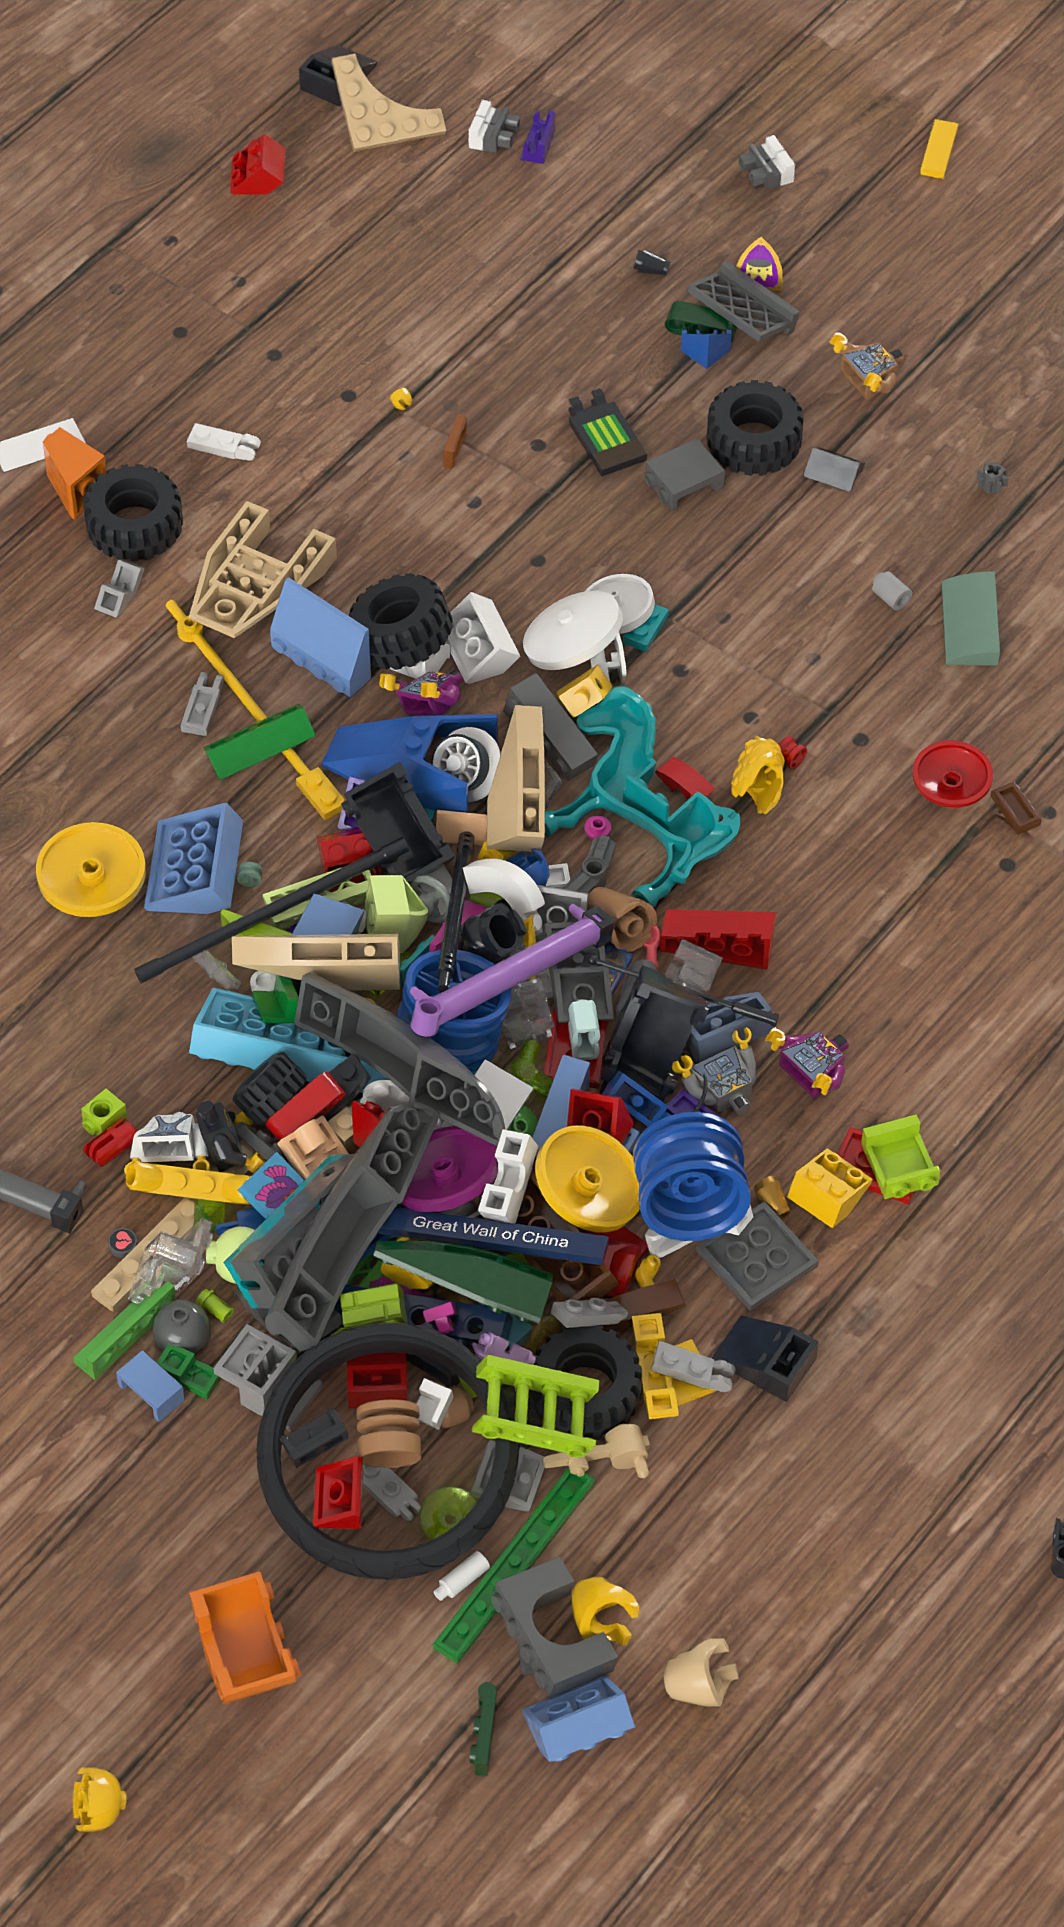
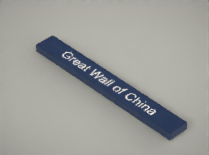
(496, 1235)

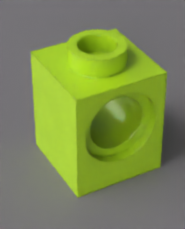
(103, 1104)

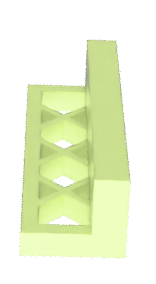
(353, 895)

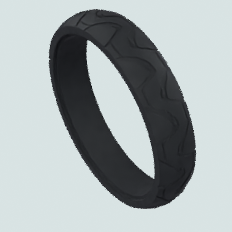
(379, 1563)

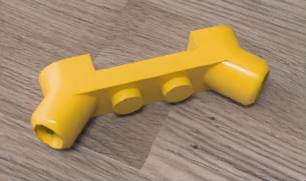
(186, 1182)

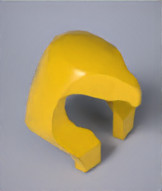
(598, 1594)

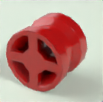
(792, 752)

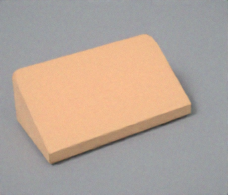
(452, 824)

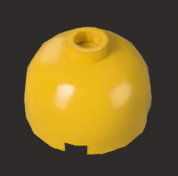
(97, 1799)

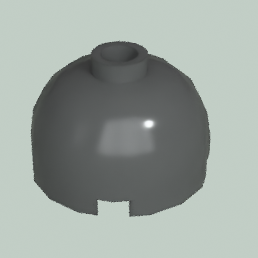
(182, 1325)

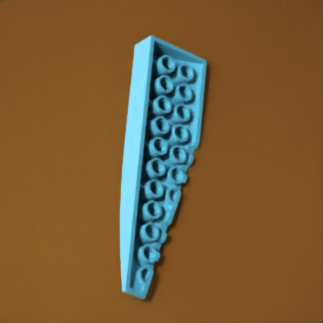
(234, 1033)

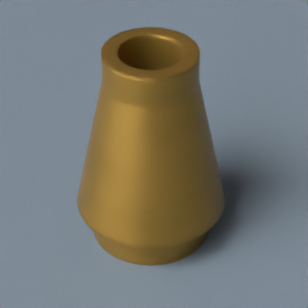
(772, 1193)

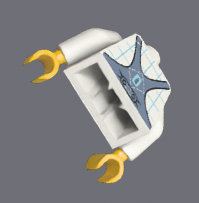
(170, 1139)

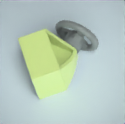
(403, 907)

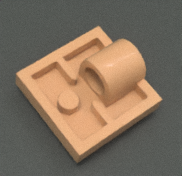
(311, 1146)

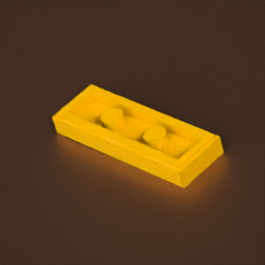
(939, 149)

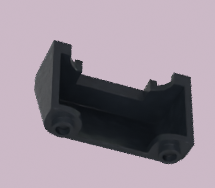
(390, 810)
(652, 1032)

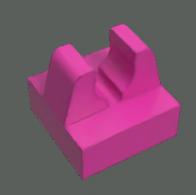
(441, 1315)

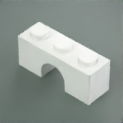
(515, 1161)

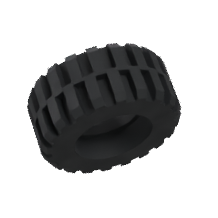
(755, 451)
(133, 488)
(404, 620)
(596, 1350)

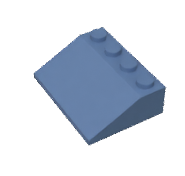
(321, 639)
(195, 861)

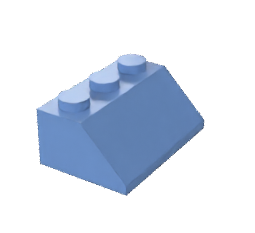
(578, 1718)

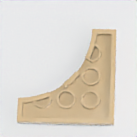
(373, 117)

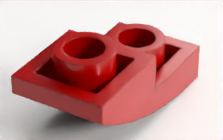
(685, 778)

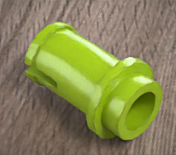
(214, 1305)

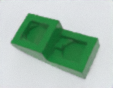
(188, 1371)

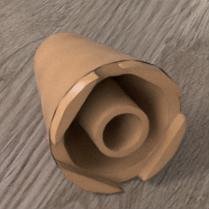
(632, 917)

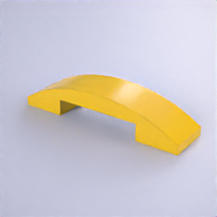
(656, 1387)

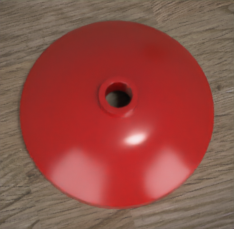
(952, 764)

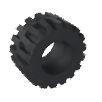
(269, 1088)

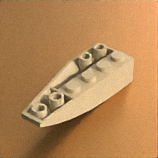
(518, 786)
(344, 959)

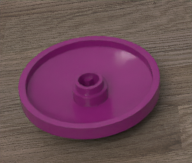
(451, 1171)

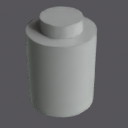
(891, 590)

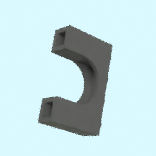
(555, 1665)

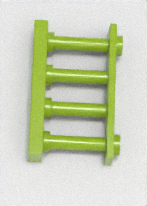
(551, 1384)

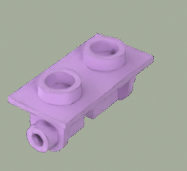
(496, 1346)

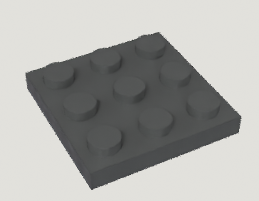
(759, 1259)

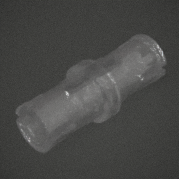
(217, 971)

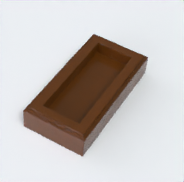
(1016, 808)

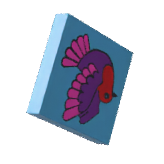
(270, 1185)

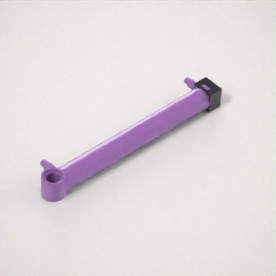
(593, 929)

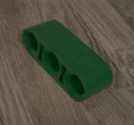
(696, 317)

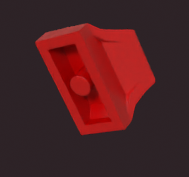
(621, 1261)

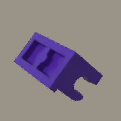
(539, 138)

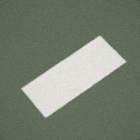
(29, 446)

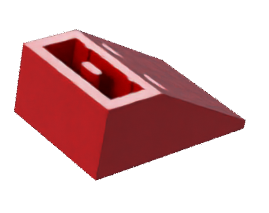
(376, 1378)

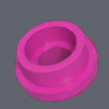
(593, 832)

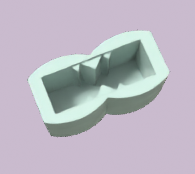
(584, 1030)

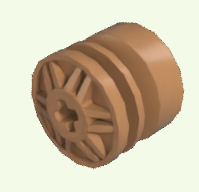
(389, 1433)

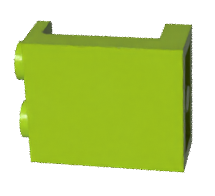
(899, 1157)

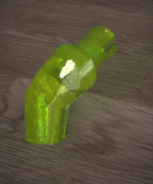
(525, 1070)

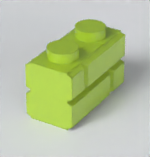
(373, 1306)

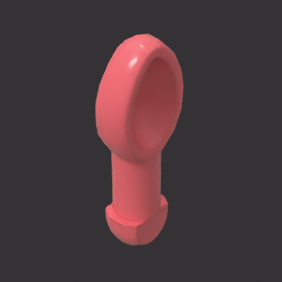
(652, 945)

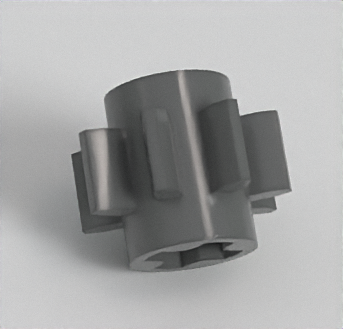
(992, 478)

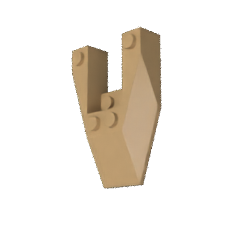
(244, 584)

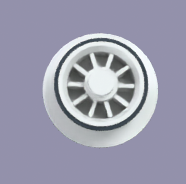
(470, 757)

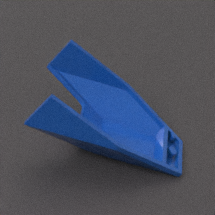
(376, 746)

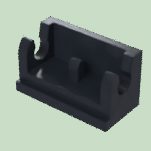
(314, 1438)

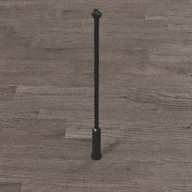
(736, 1007)

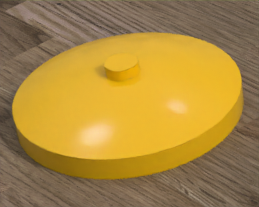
(90, 869)
(588, 1178)

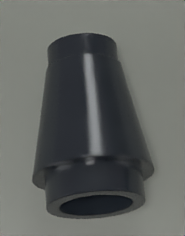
(651, 263)

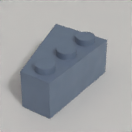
(716, 1031)

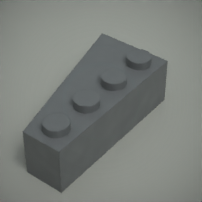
(563, 740)

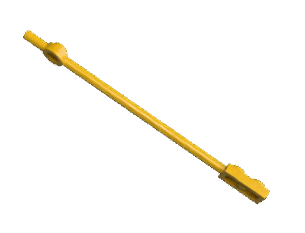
(312, 783)

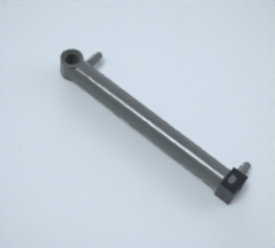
(61, 1209)

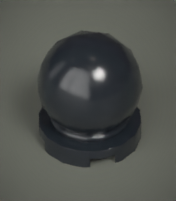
(493, 934)

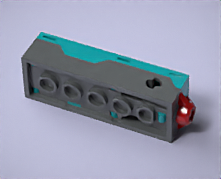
(267, 1253)

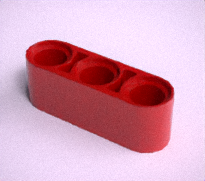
(307, 1105)

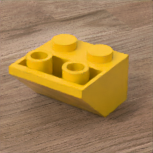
(828, 1187)

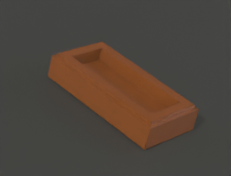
(455, 441)

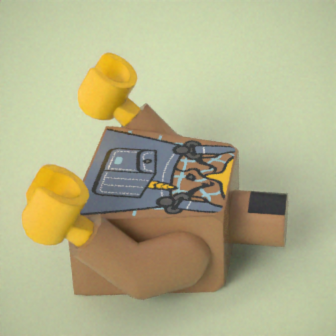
(868, 366)

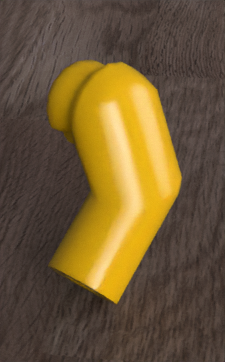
(647, 1270)

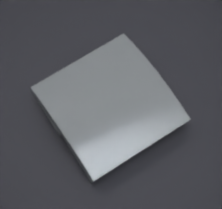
(526, 1481)

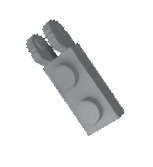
(202, 705)
(692, 1367)

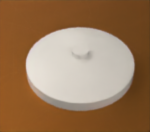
(572, 630)

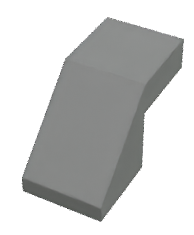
(124, 585)

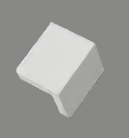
(433, 1403)

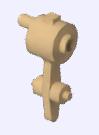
(623, 1446)

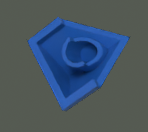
(706, 348)

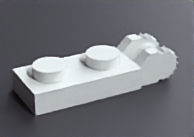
(222, 442)

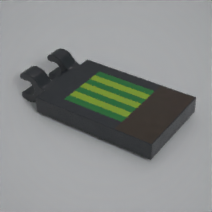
(605, 434)

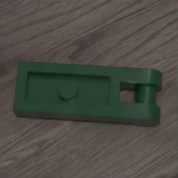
(484, 1728)

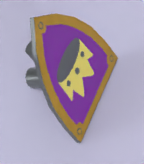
(762, 264)

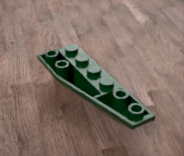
(475, 1273)

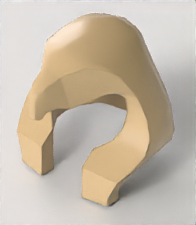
(689, 1677)

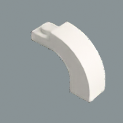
(508, 882)

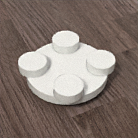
(384, 1094)

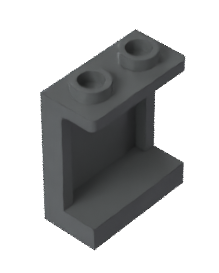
(683, 472)

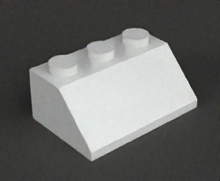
(480, 640)

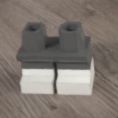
(490, 128)
(769, 164)

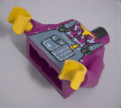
(427, 695)
(811, 1060)

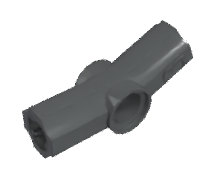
(594, 866)

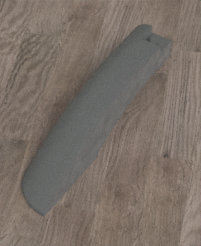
(409, 1060)
(348, 1223)

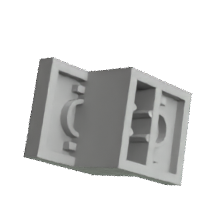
(255, 1366)

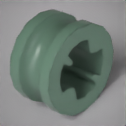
(249, 874)

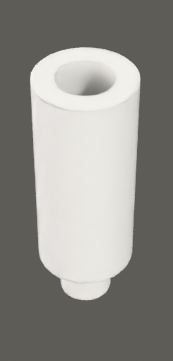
(462, 1576)

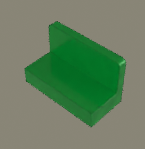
(277, 1005)

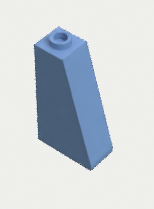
(570, 1075)

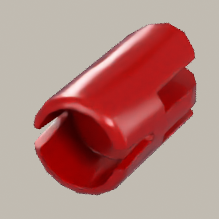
(110, 1142)

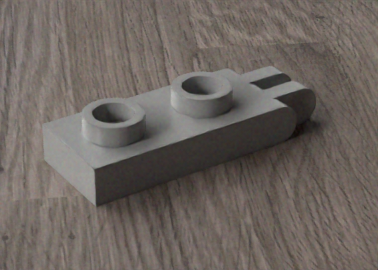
(588, 1312)
(390, 1492)

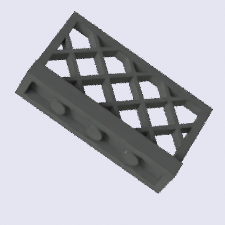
(746, 292)

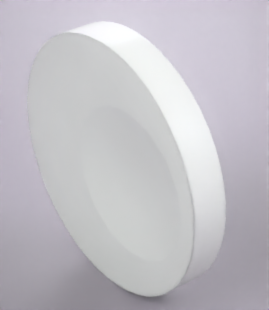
(632, 595)

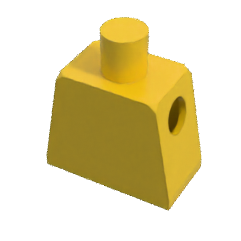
(584, 692)

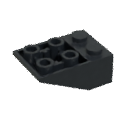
(318, 76)
(768, 1355)

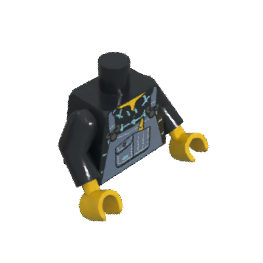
(222, 1138)

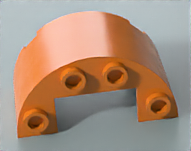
(242, 1638)

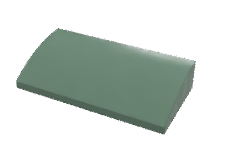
(970, 619)

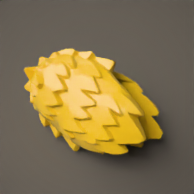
(760, 773)

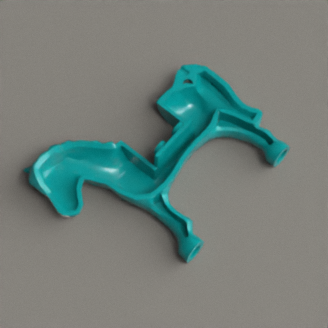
(622, 788)

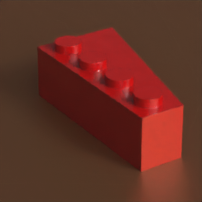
(736, 936)

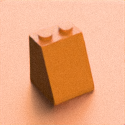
(71, 468)

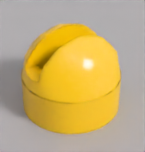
(401, 398)

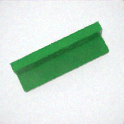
(259, 741)

